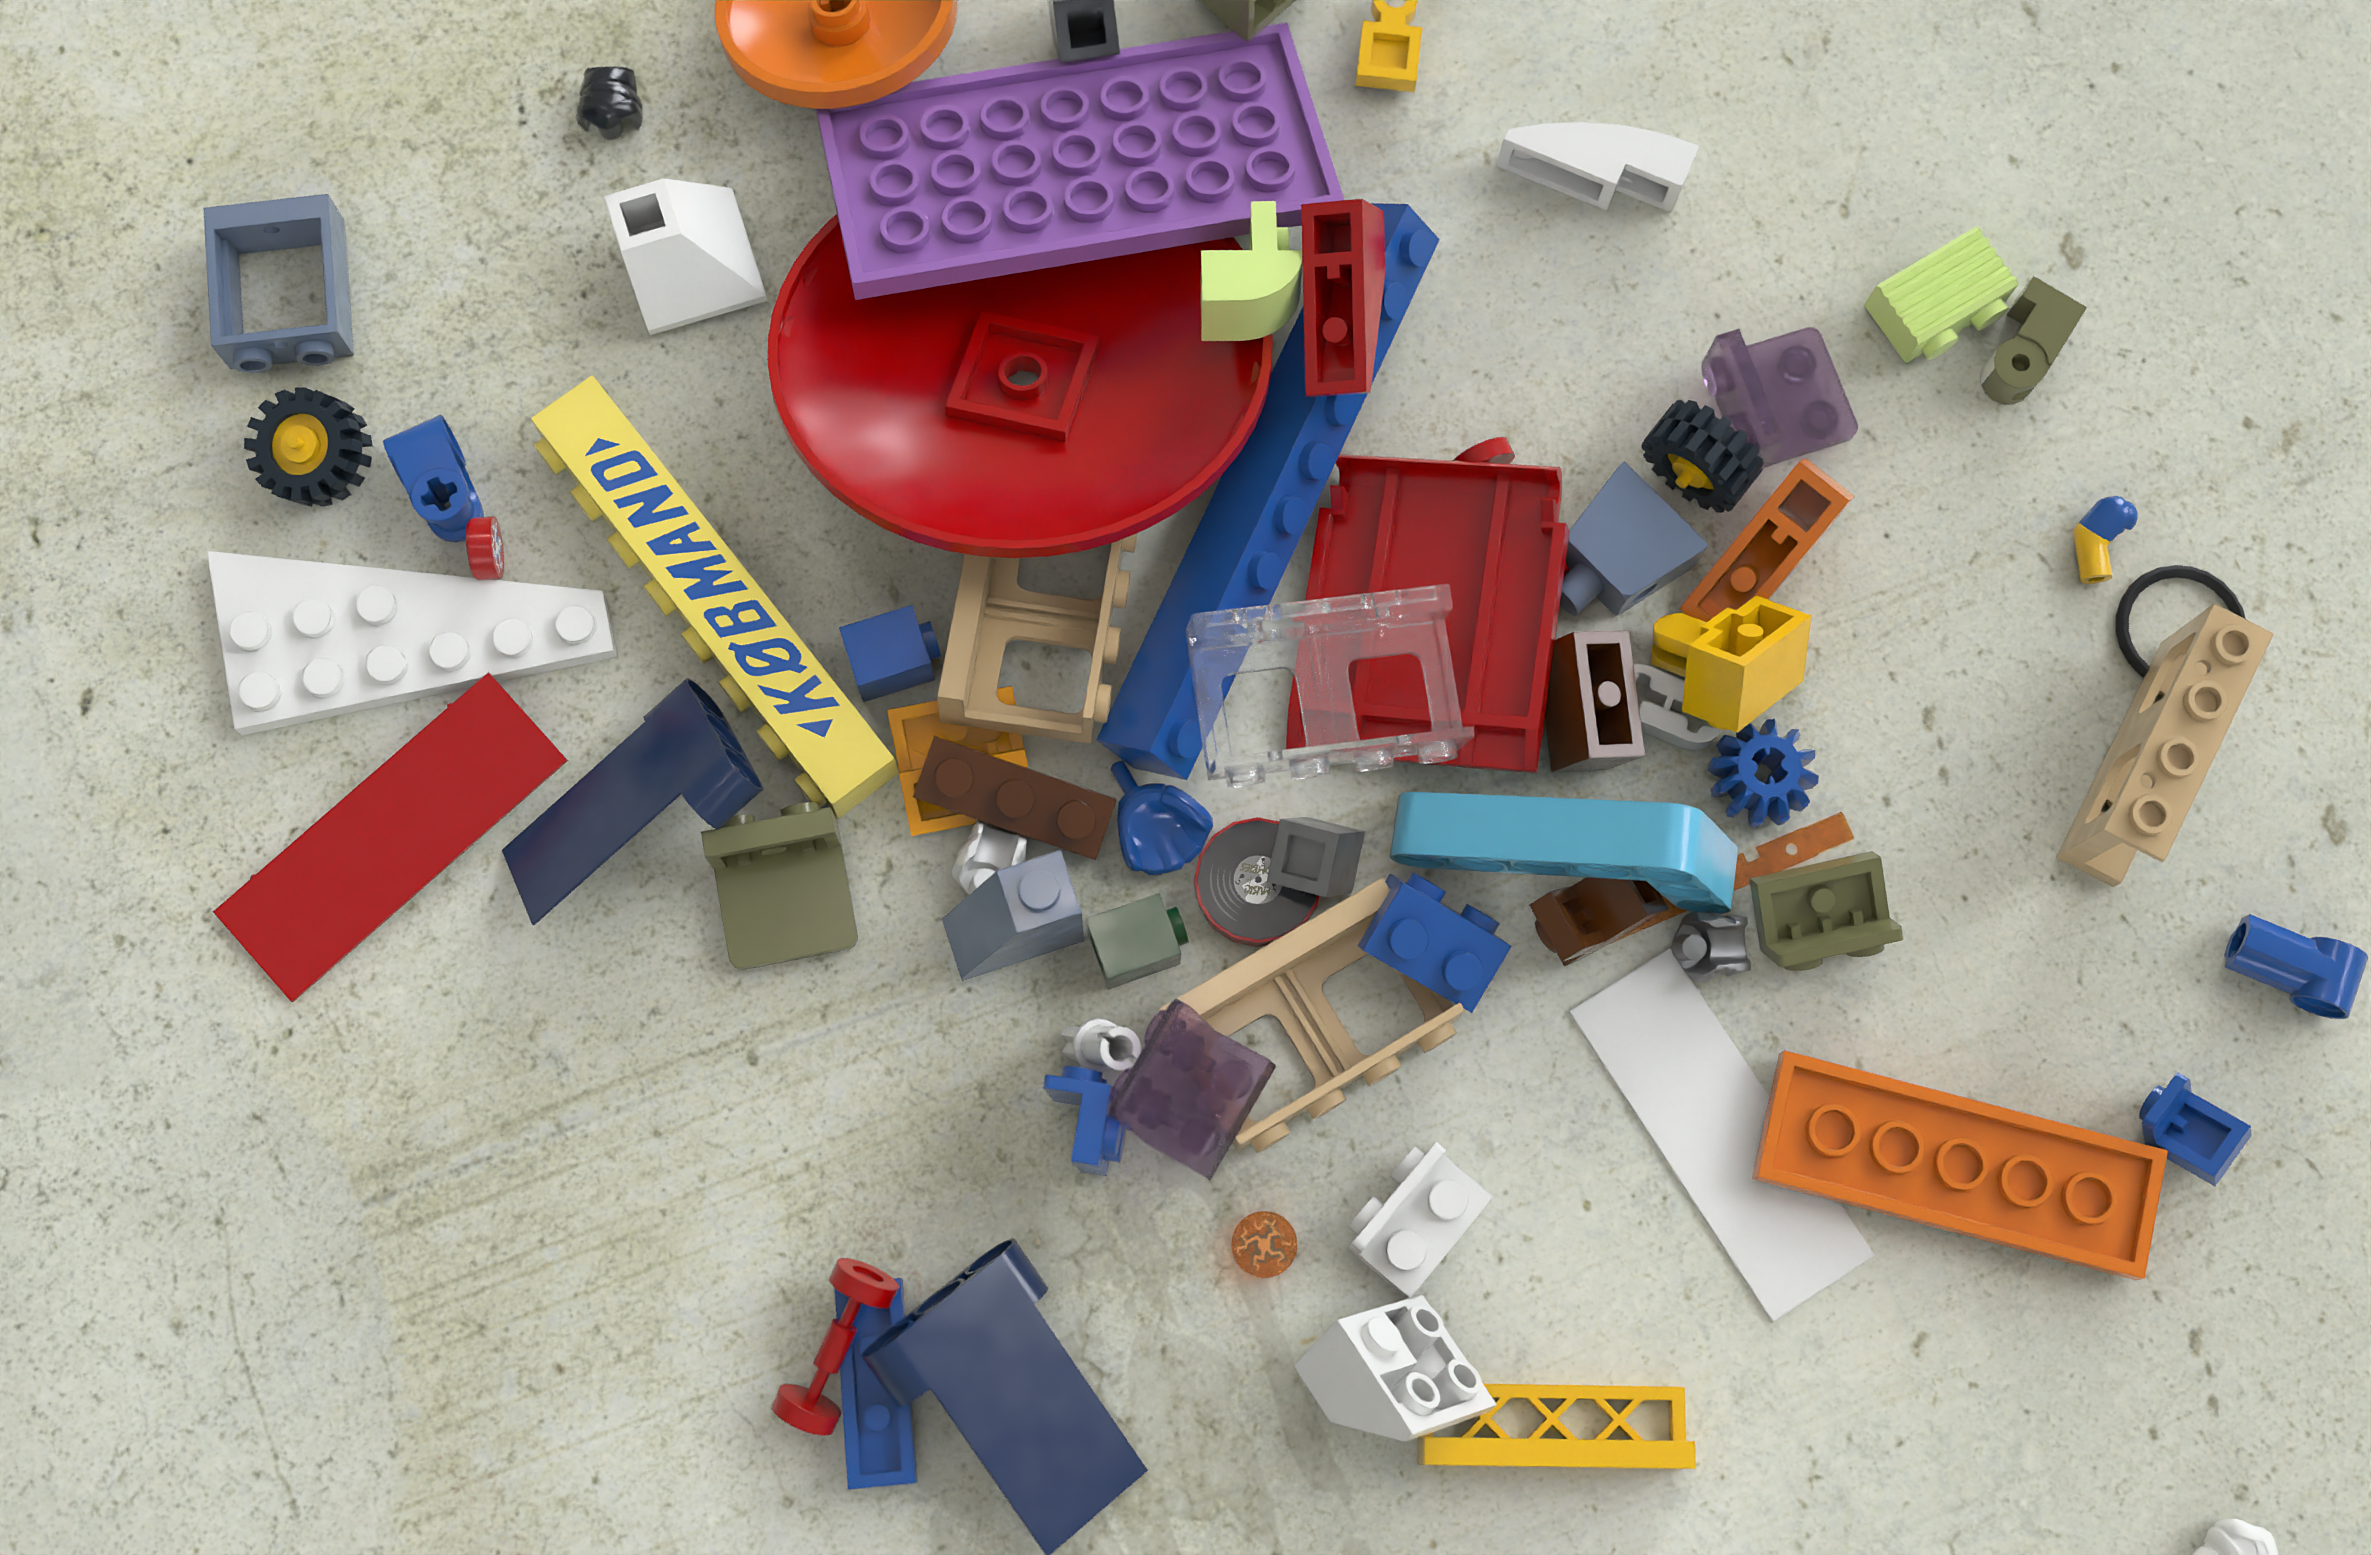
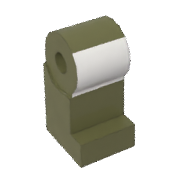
(2044, 327)

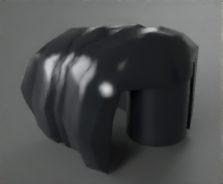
(608, 99)

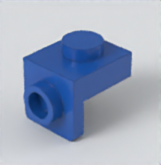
(2192, 1130)

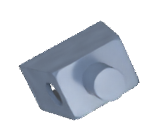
(1626, 546)

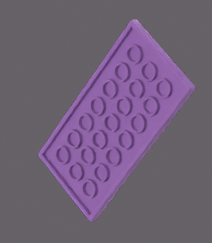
(1073, 160)

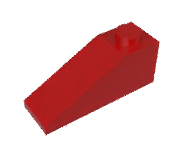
(1341, 294)

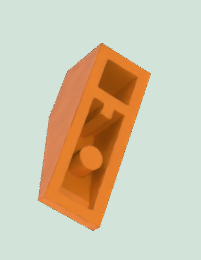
(1771, 542)

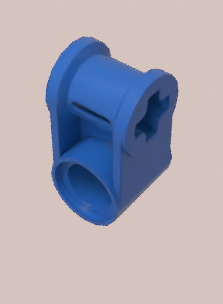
(433, 474)

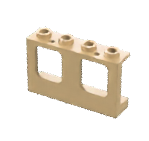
(995, 611)
(2166, 744)
(1287, 984)

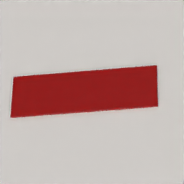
(390, 837)

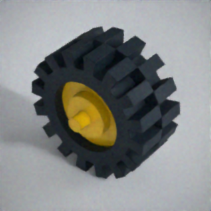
(308, 447)
(1702, 456)

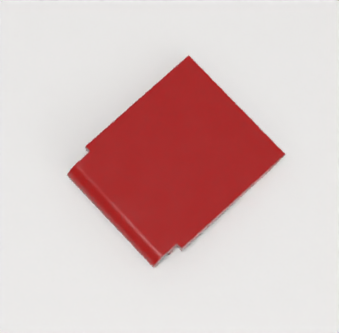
(1504, 556)

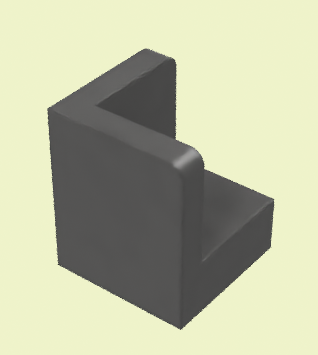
(1315, 856)

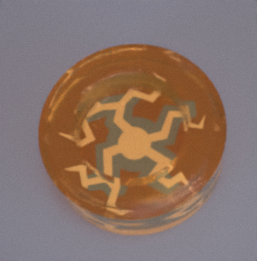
(1264, 1245)

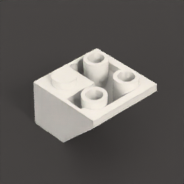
(684, 251)
(1393, 1373)

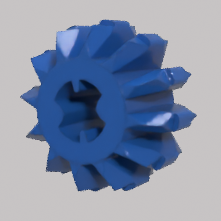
(1784, 784)

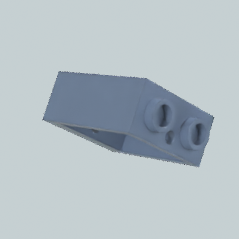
(270, 227)

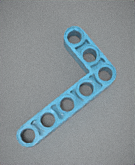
(1611, 839)

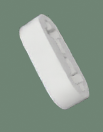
(1661, 721)

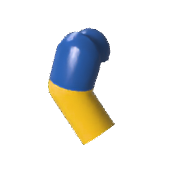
(2096, 531)

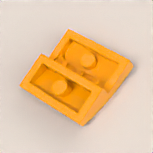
(912, 736)

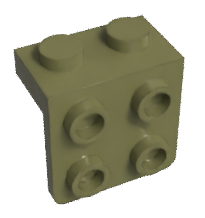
(782, 886)

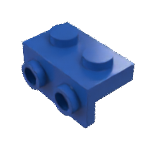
(1435, 943)
(1097, 1134)

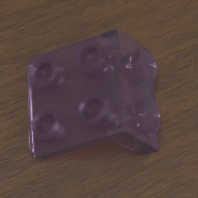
(1780, 393)
(1189, 1089)

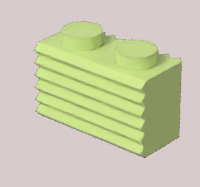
(1941, 296)

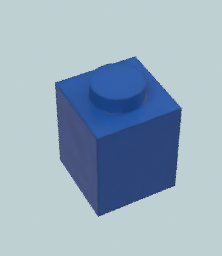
(890, 652)

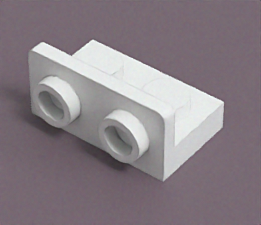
(1419, 1220)

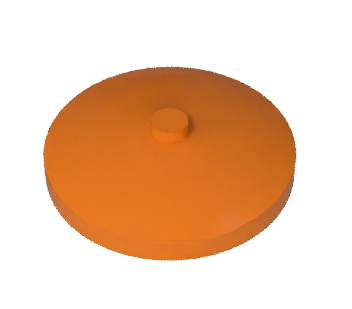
(832, 49)

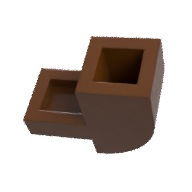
(1593, 915)

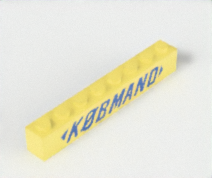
(715, 597)

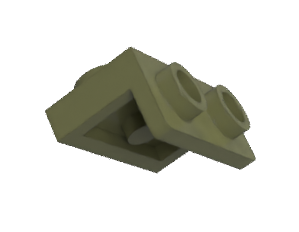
(1823, 911)

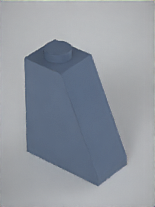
(1015, 917)

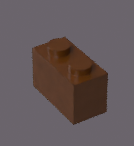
(1593, 703)

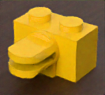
(1735, 660)

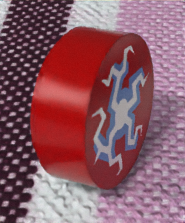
(485, 548)

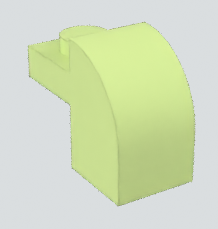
(1251, 289)

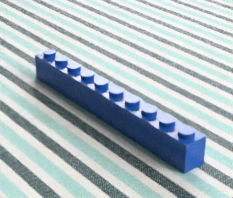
(1252, 523)

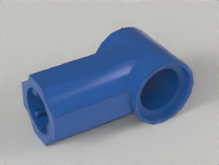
(2316, 970)

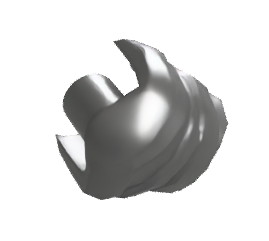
(1711, 945)

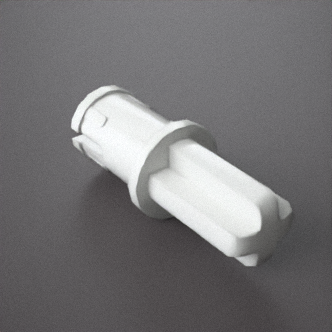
(1101, 1045)

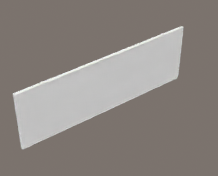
(1708, 1125)

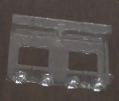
(1317, 645)

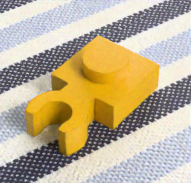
(1389, 48)

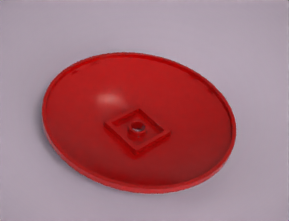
(922, 433)

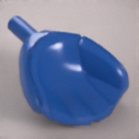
(1158, 825)

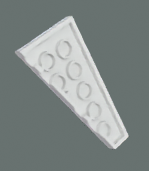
(355, 638)

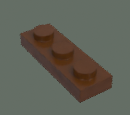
(1014, 797)

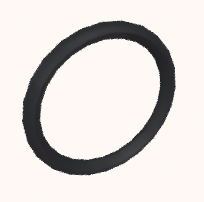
(2152, 577)

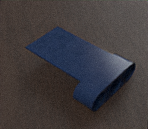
(676, 751)
(1011, 1394)

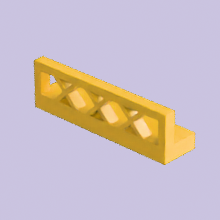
(1570, 1451)

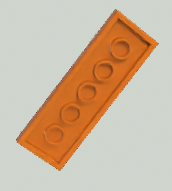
(1961, 1165)

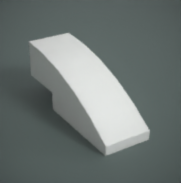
(1599, 158)

